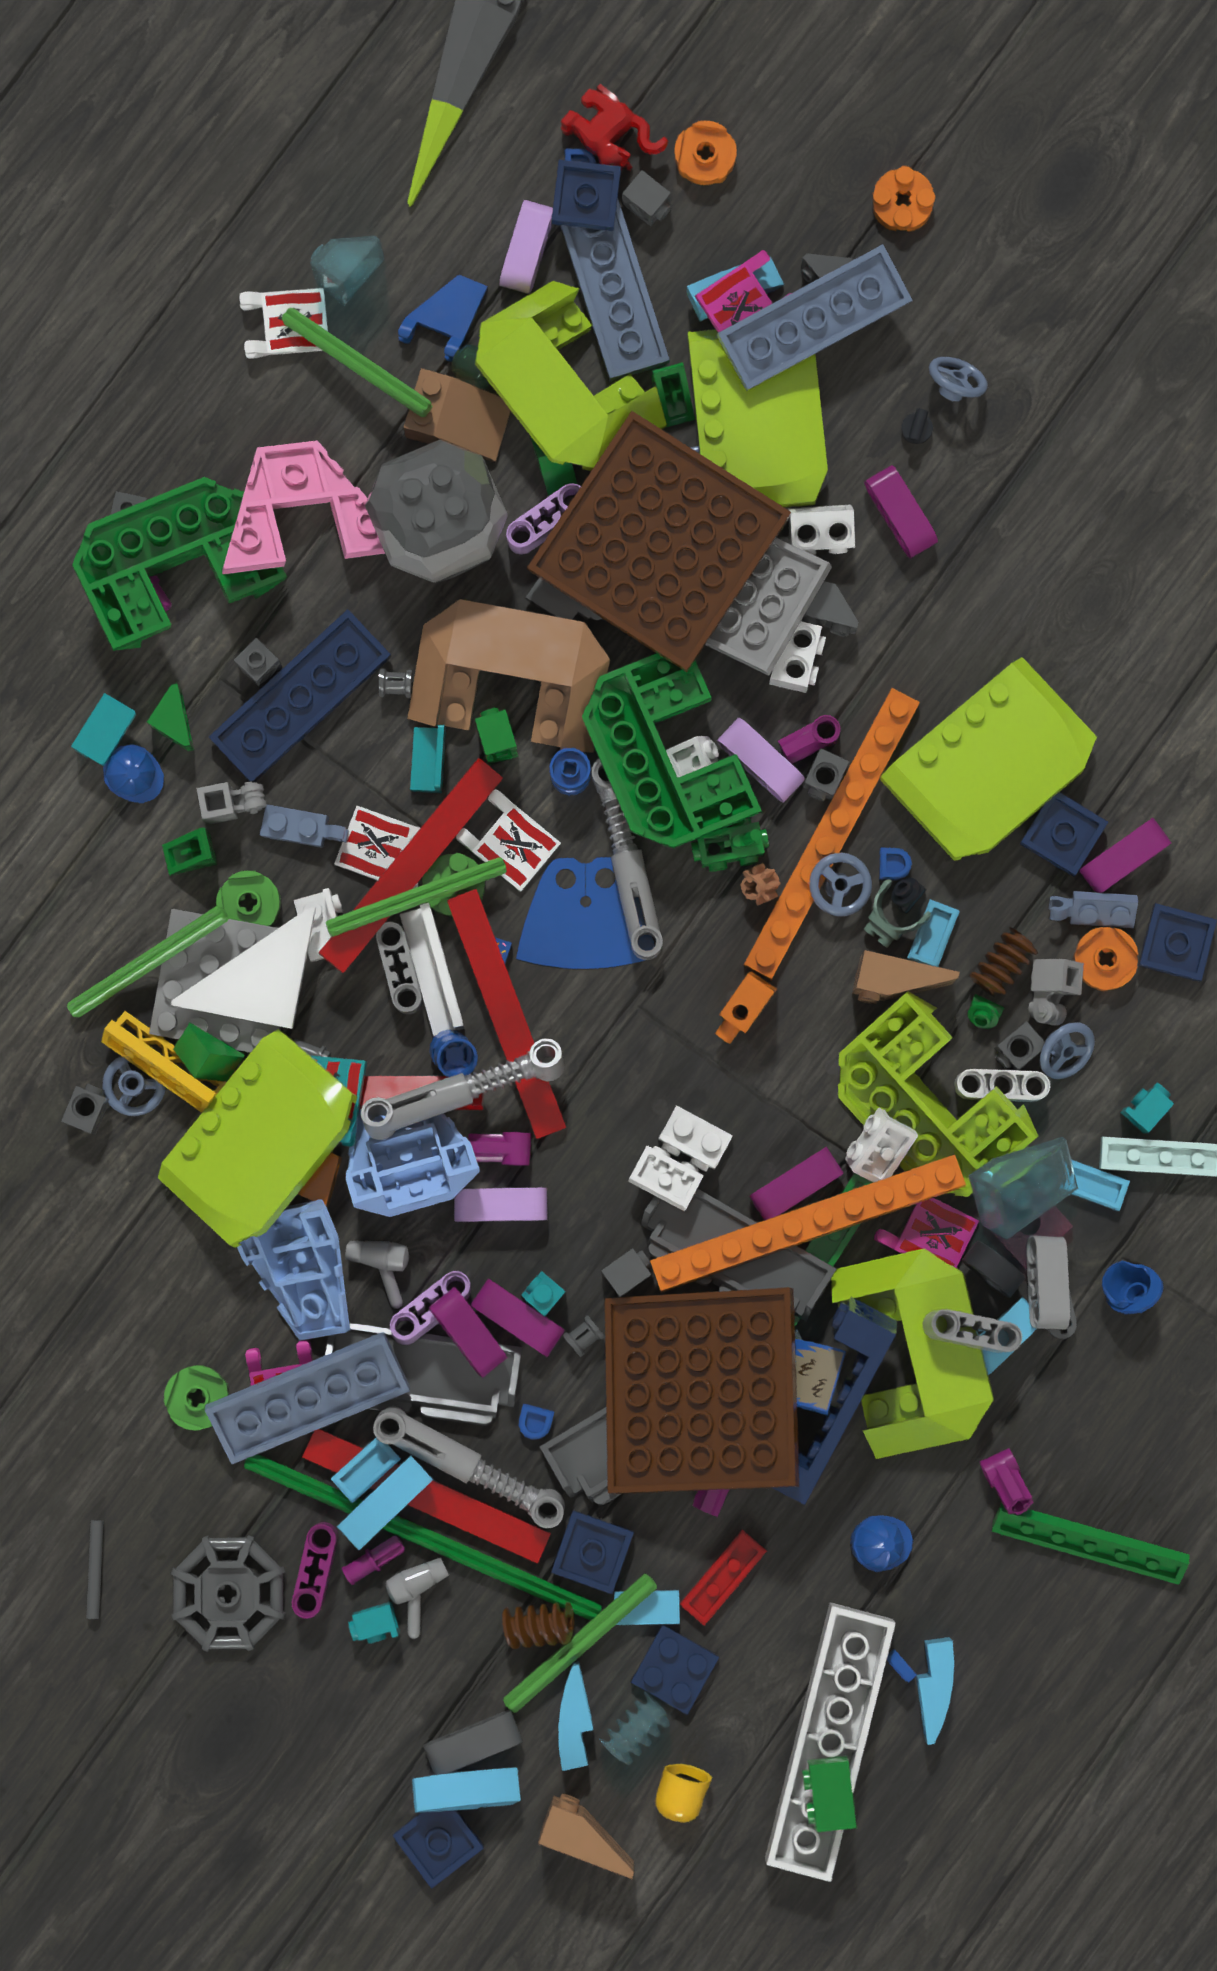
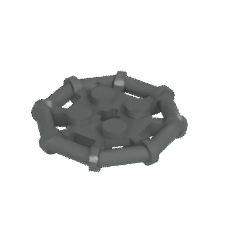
(214, 1606)

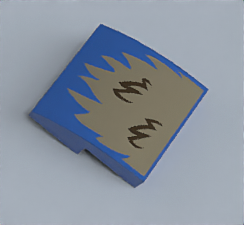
(816, 1374)

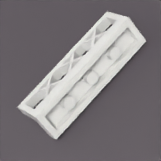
(432, 969)

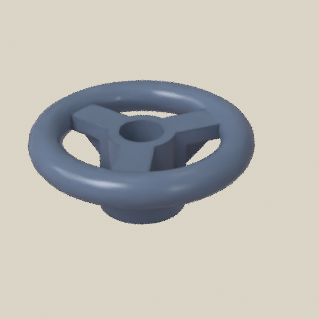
(954, 382)
(823, 868)
(1063, 1049)
(127, 1074)

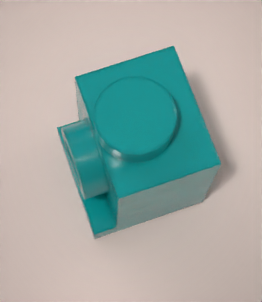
(1148, 1107)
(543, 1293)
(374, 1623)

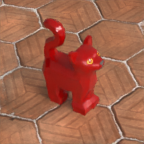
(607, 127)

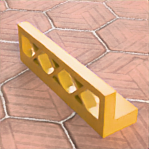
(156, 1065)

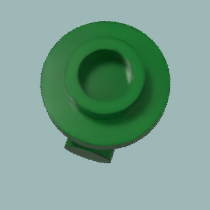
(984, 1012)

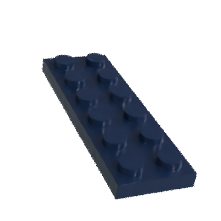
(300, 696)

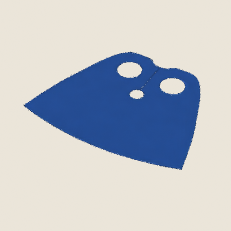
(574, 936)

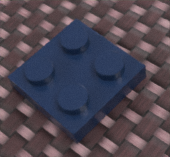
(586, 195)
(1064, 833)
(1177, 942)
(592, 1552)
(674, 1669)
(438, 1843)

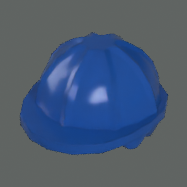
(133, 774)
(1131, 1287)
(881, 1542)

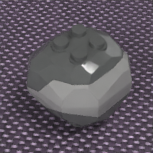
(436, 511)

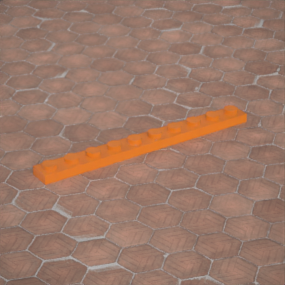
(832, 831)
(808, 1223)

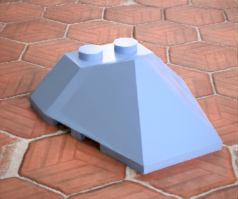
(410, 1168)
(302, 1269)

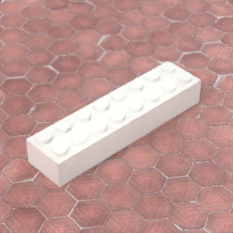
(830, 1725)

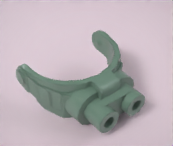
(879, 924)

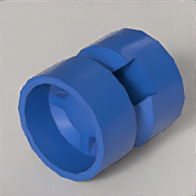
(570, 771)
(453, 1053)

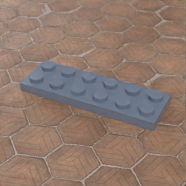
(616, 298)
(814, 317)
(307, 1398)

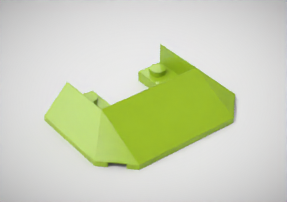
(543, 391)
(880, 1073)
(950, 1377)

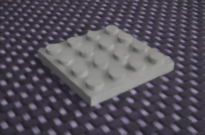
(770, 606)
(193, 966)

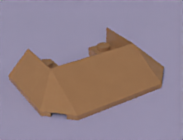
(511, 643)

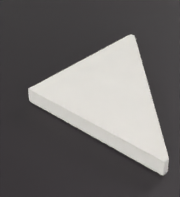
(261, 981)

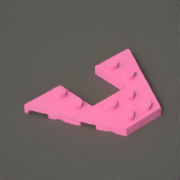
(291, 478)

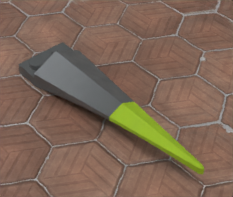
(470, 46)

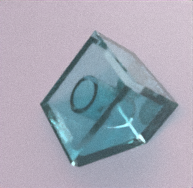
(346, 265)

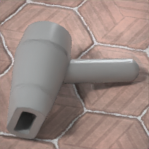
(386, 1257)
(409, 1586)

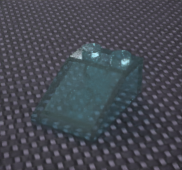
(1022, 1186)

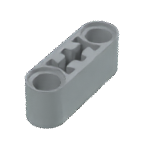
(389, 963)
(1048, 1282)
(959, 1319)

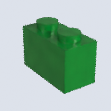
(496, 736)
(830, 1793)

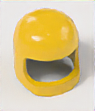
(680, 1798)

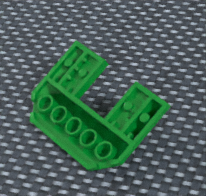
(151, 538)
(637, 765)

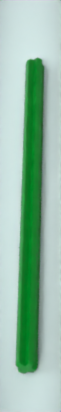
(427, 1538)

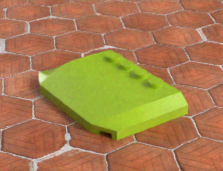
(762, 434)
(991, 762)
(259, 1140)

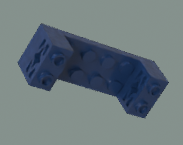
(871, 1336)

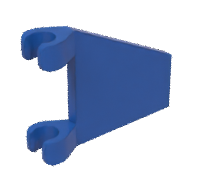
(447, 312)

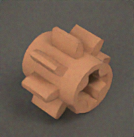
(760, 884)

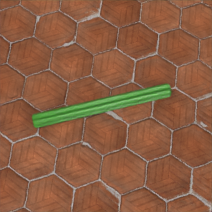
(357, 362)
(415, 897)
(147, 961)
(580, 1643)

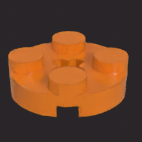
(693, 140)
(903, 182)
(1124, 958)

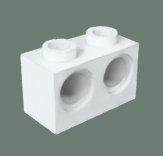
(822, 519)
(799, 656)

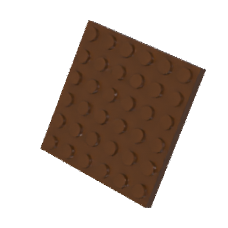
(659, 541)
(701, 1391)

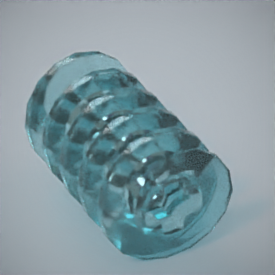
(636, 1730)

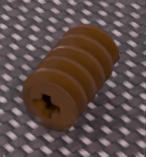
(1003, 962)
(539, 1627)

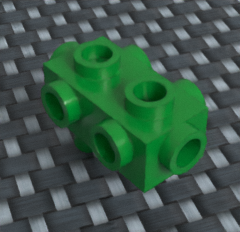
(738, 843)

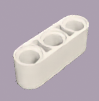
(1016, 1079)

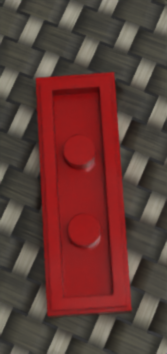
(723, 1577)

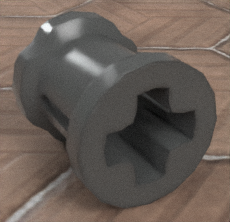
(395, 683)
(583, 1336)

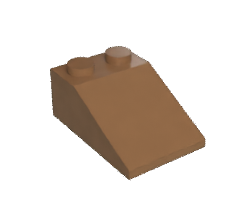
(459, 415)
(891, 977)
(578, 1834)

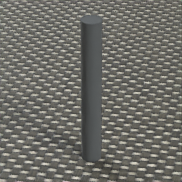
(94, 1569)

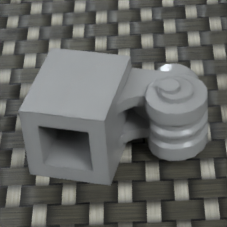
(223, 803)
(1050, 982)

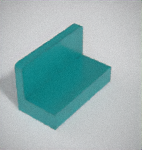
(103, 730)
(428, 759)

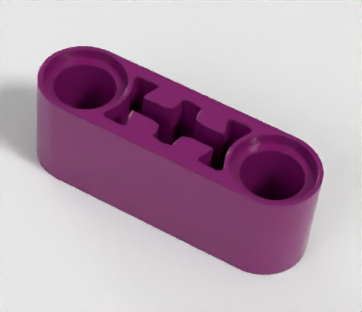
(900, 511)
(1125, 856)
(796, 1184)
(517, 1317)
(468, 1332)
(305, 1575)

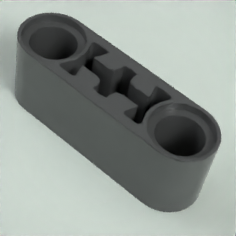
(473, 1743)

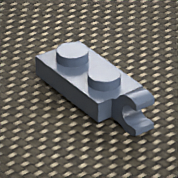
(300, 827)
(1095, 909)

